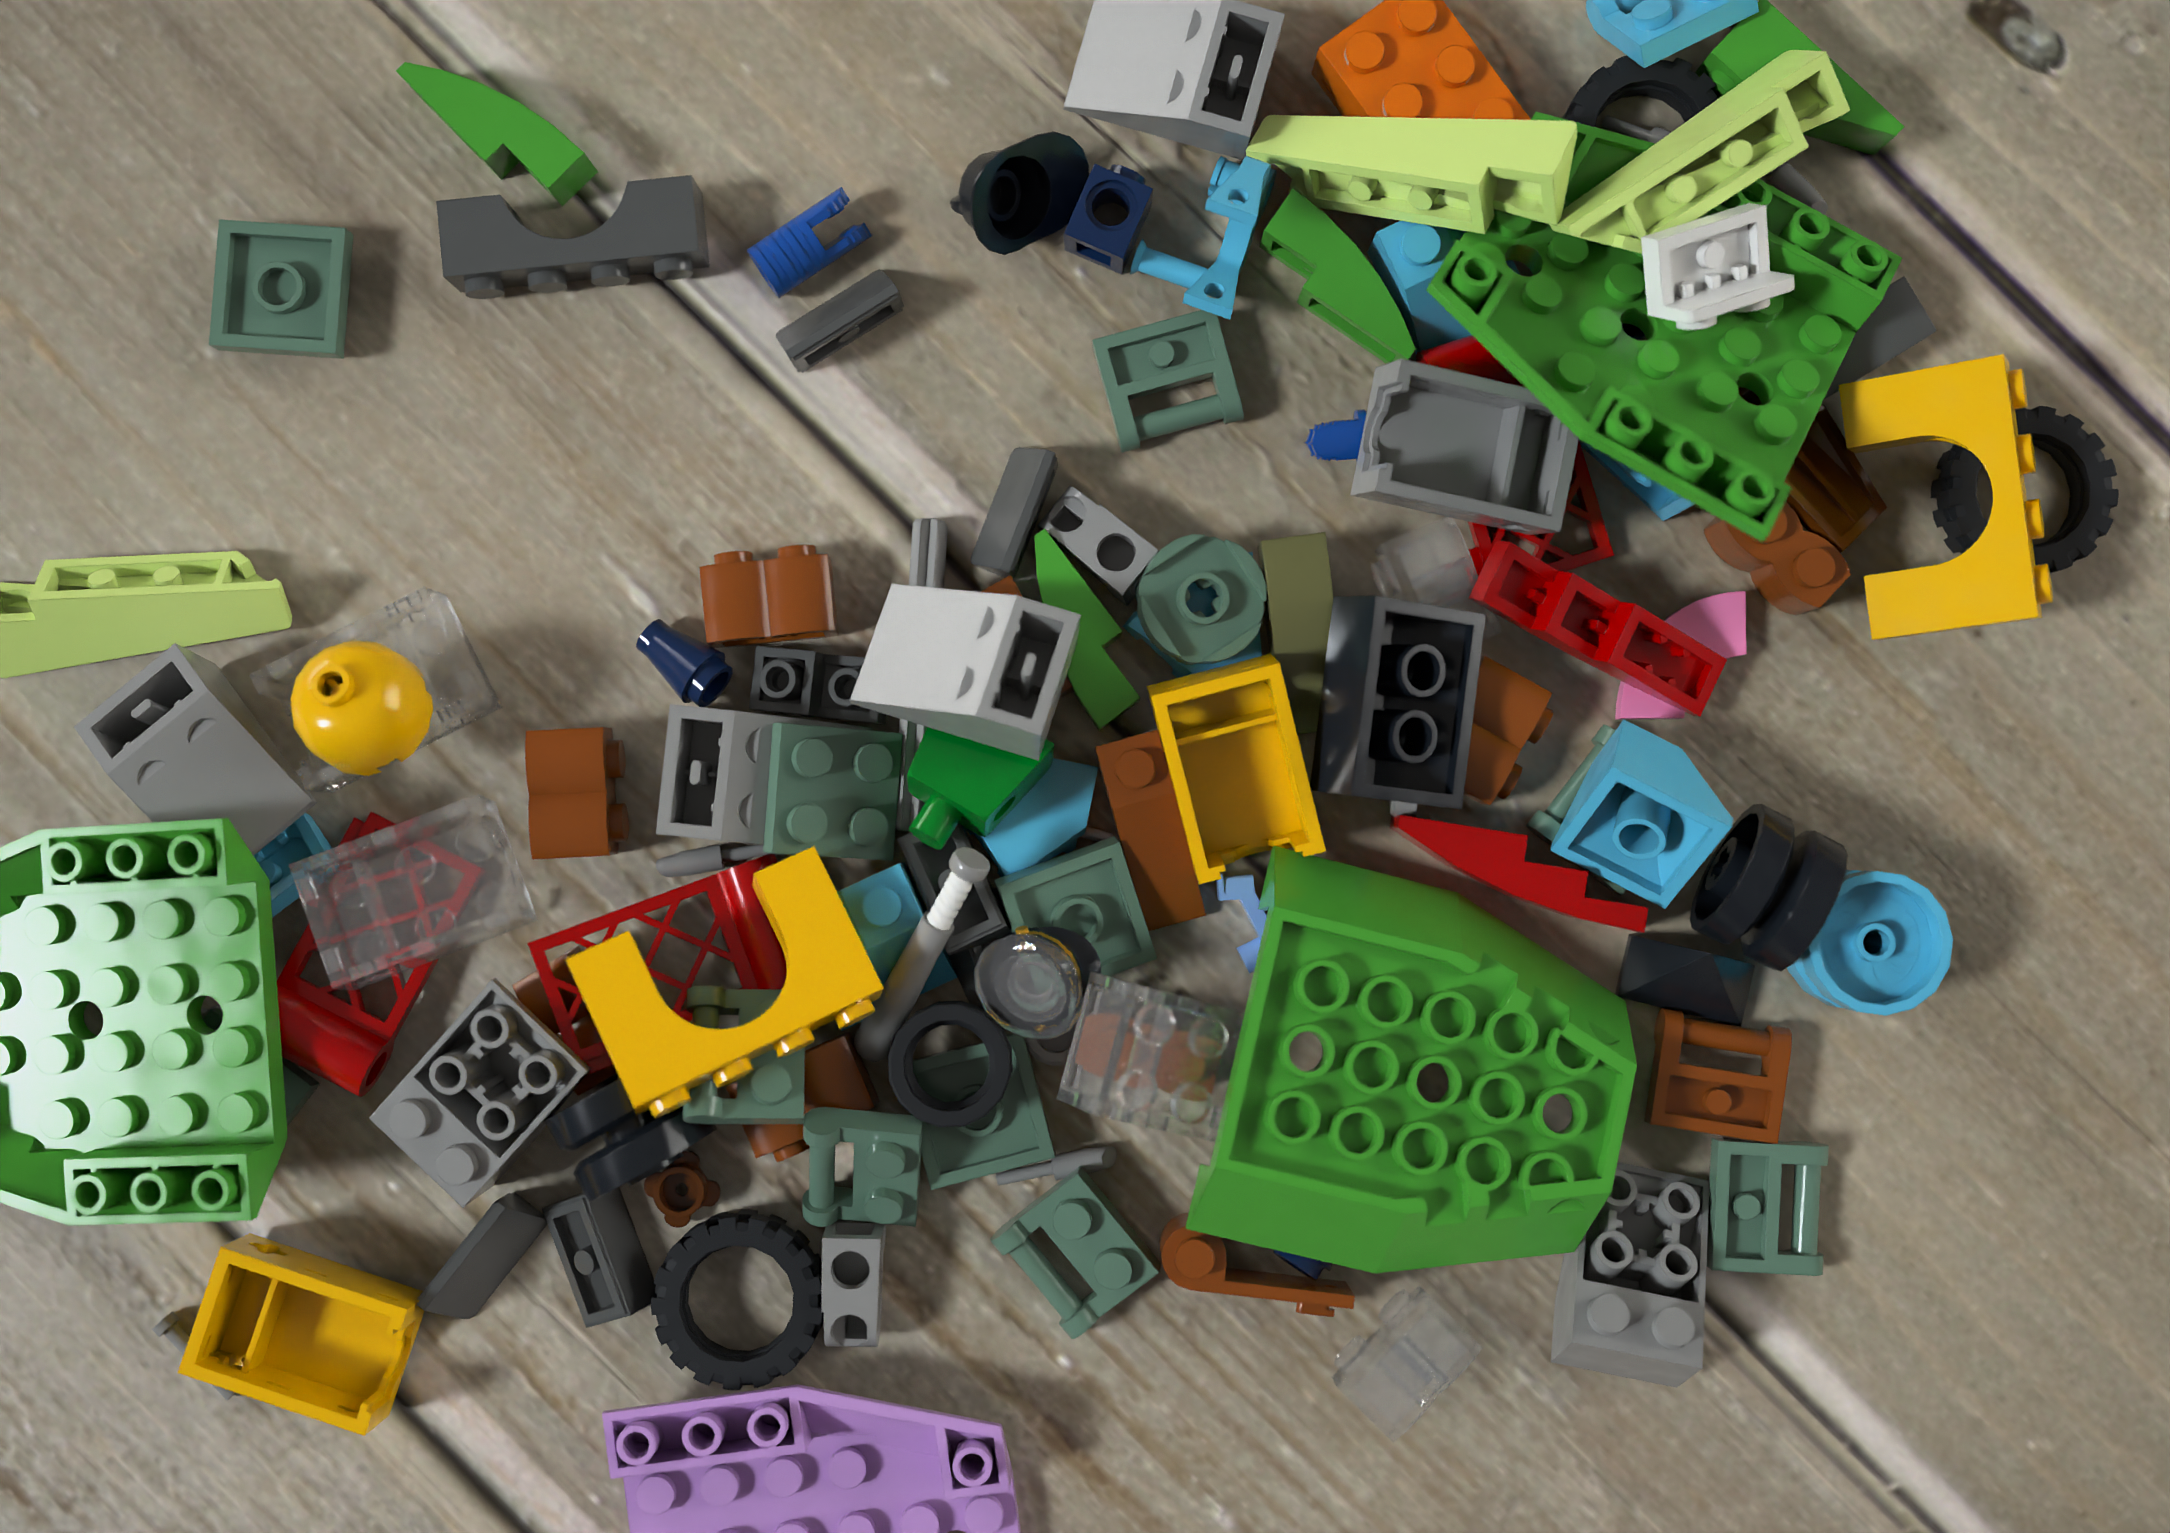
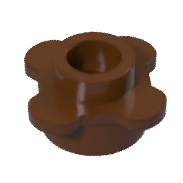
(678, 1207)

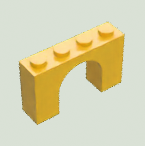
(1975, 409)
(666, 1056)

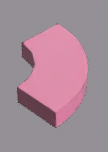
(1712, 621)

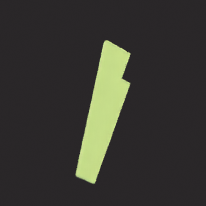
(1711, 153)
(1423, 168)
(133, 607)

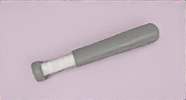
(918, 958)

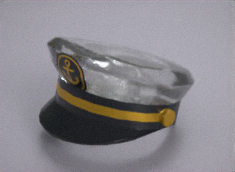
(1036, 980)

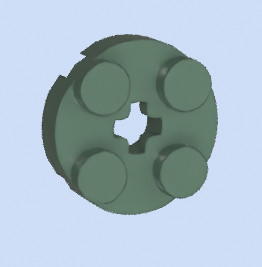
(1164, 593)

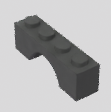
(652, 231)

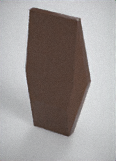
(1829, 483)

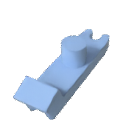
(1242, 889)

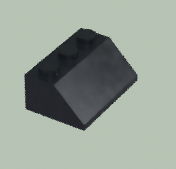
(1397, 701)

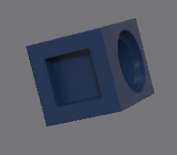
(1102, 243)

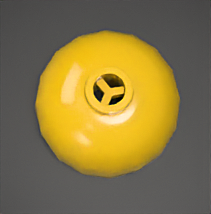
(360, 706)

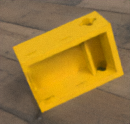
(1235, 764)
(303, 1333)

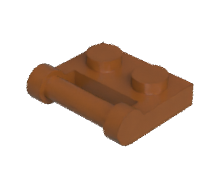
(1712, 1097)

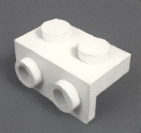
(1711, 268)

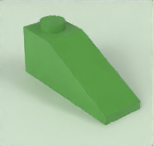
(1766, 36)

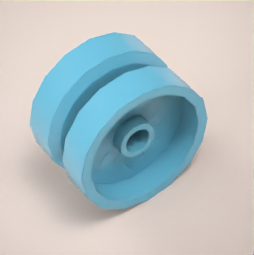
(1898, 959)

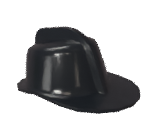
(1022, 191)

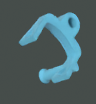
(1249, 189)

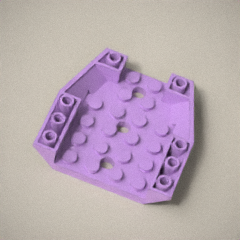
(808, 1466)

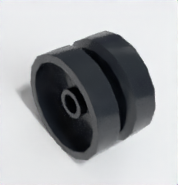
(1769, 887)
(634, 1142)

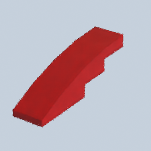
(1598, 628)
(1499, 863)

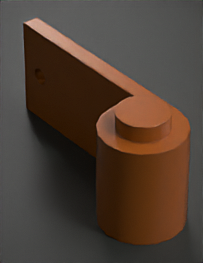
(1199, 1264)

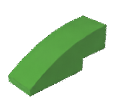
(502, 130)
(1340, 280)
(1092, 673)

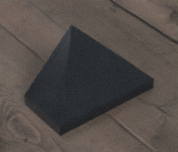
(1685, 980)

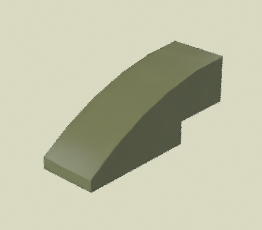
(1298, 618)

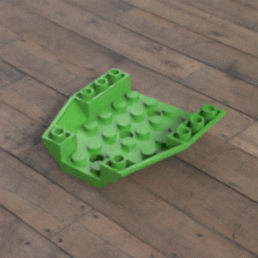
(1673, 399)
(158, 1106)
(1350, 1152)

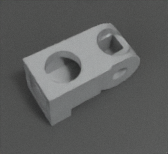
(1099, 542)
(852, 1283)

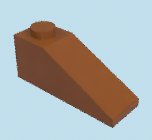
(1150, 829)

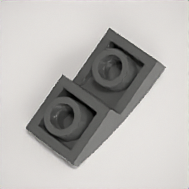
(1887, 332)
(808, 685)

